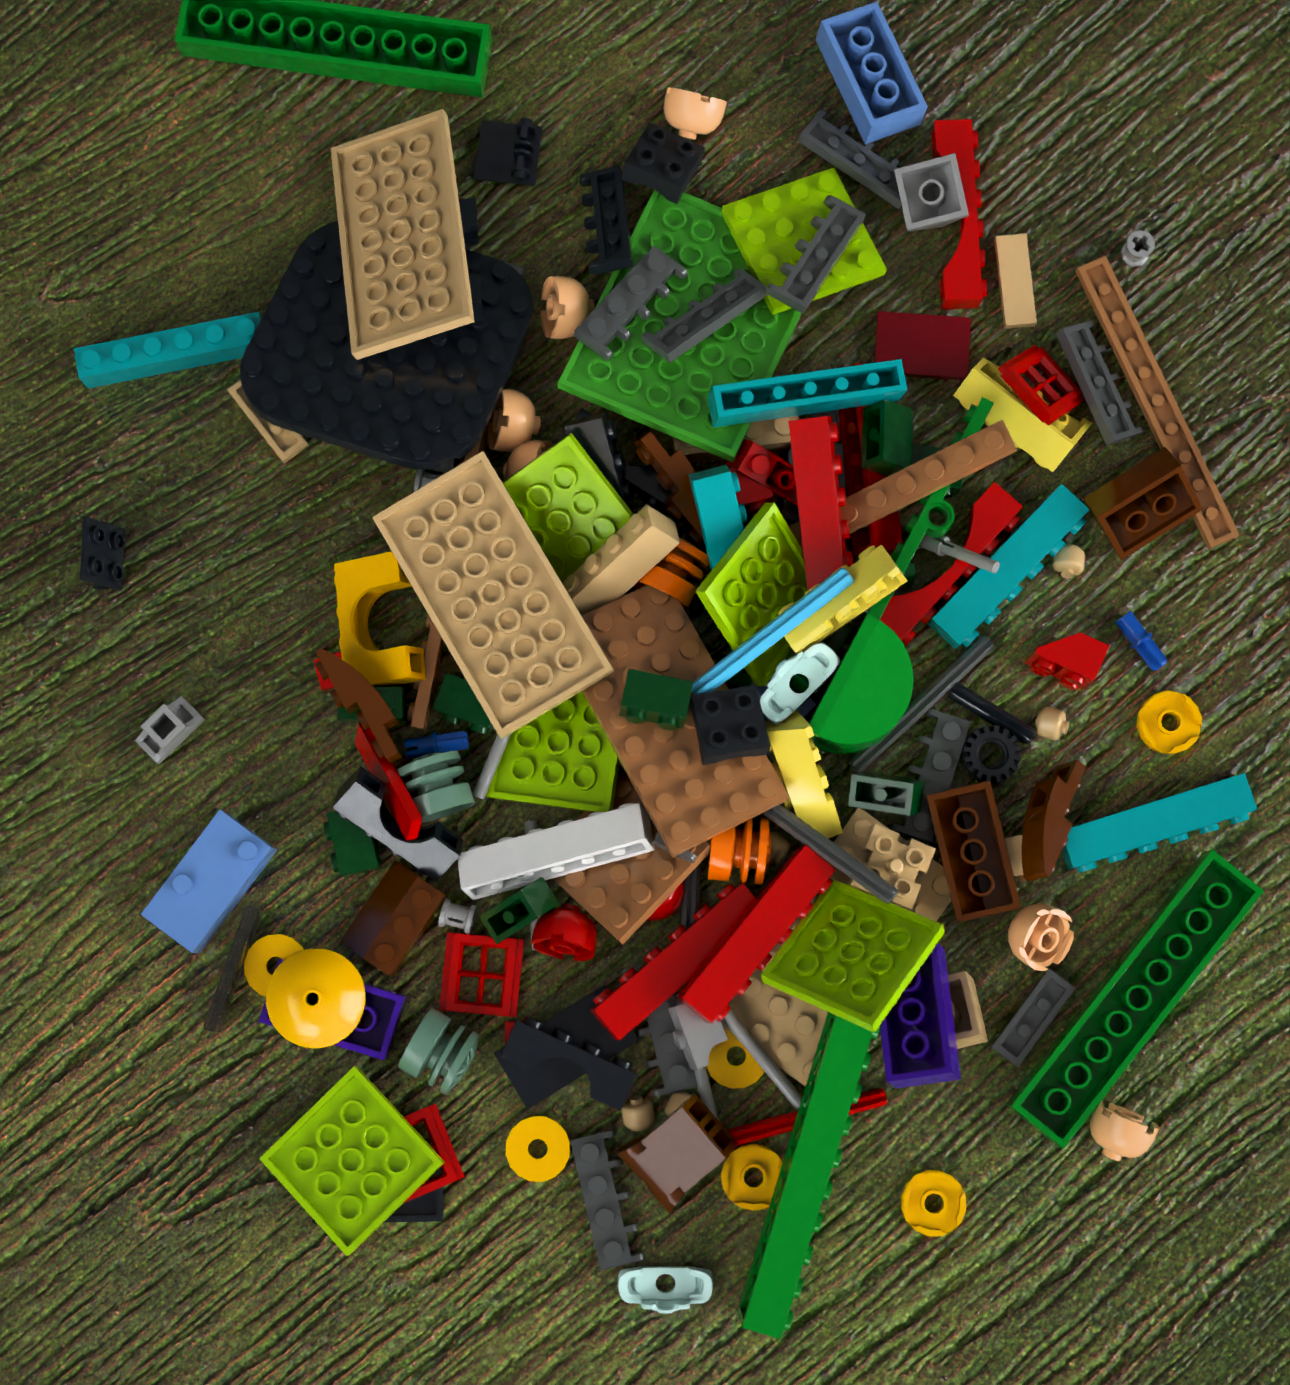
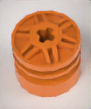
(673, 571)
(741, 850)

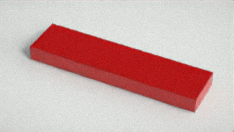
(395, 793)

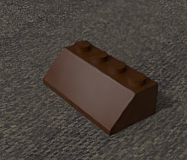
(973, 851)

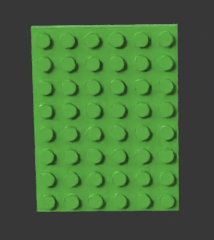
(675, 394)

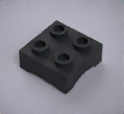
(663, 162)
(729, 724)

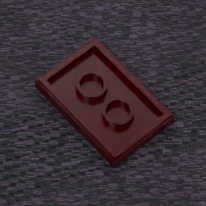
(926, 344)

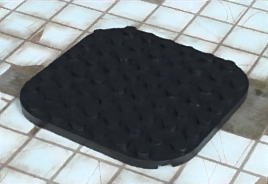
(398, 405)

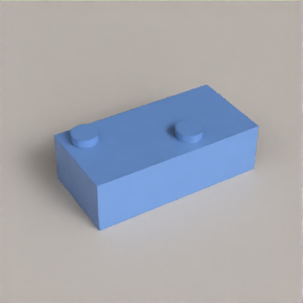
(871, 72)
(209, 882)

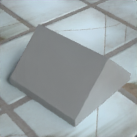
(931, 193)

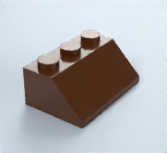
(1143, 503)
(393, 919)

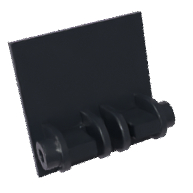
(508, 152)
(102, 554)

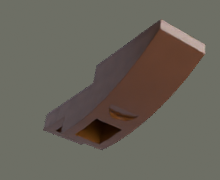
(673, 475)
(357, 693)
(1044, 823)

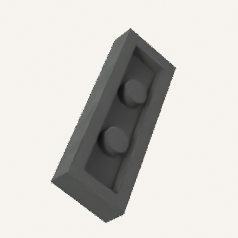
(1032, 1017)

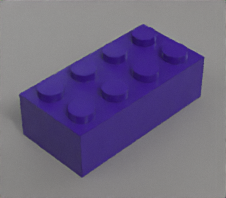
(378, 1023)
(920, 1029)

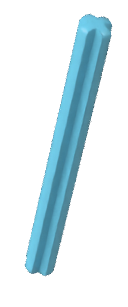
(773, 632)

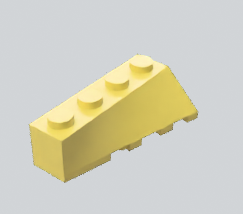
(1042, 441)
(873, 579)
(802, 778)

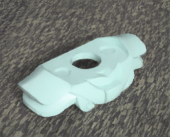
(815, 663)
(691, 1287)

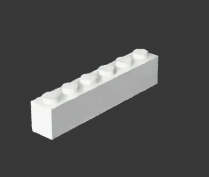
(555, 851)

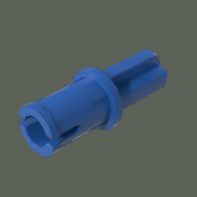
(1141, 641)
(437, 743)

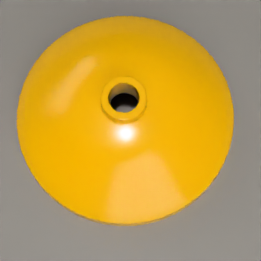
(339, 994)

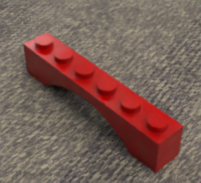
(961, 278)
(987, 519)

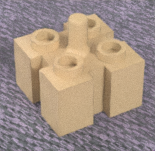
(896, 863)

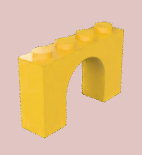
(357, 589)

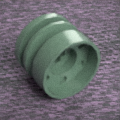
(434, 785)
(439, 1051)

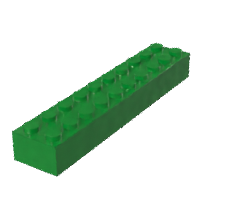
(339, 42)
(1134, 998)
(805, 1177)

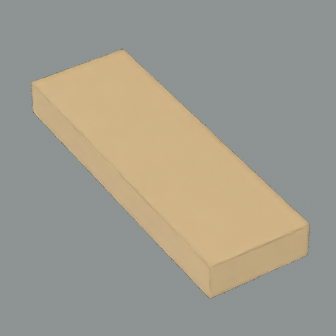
(1015, 281)
(282, 441)

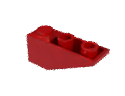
(766, 470)

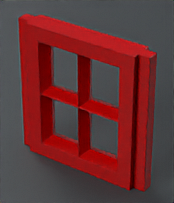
(1024, 364)
(510, 976)
(442, 1145)

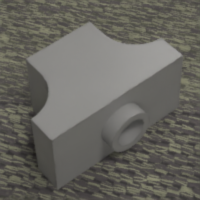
(168, 728)
(695, 1035)

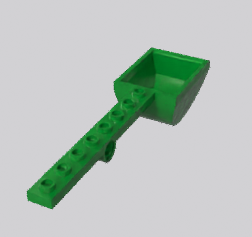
(877, 673)

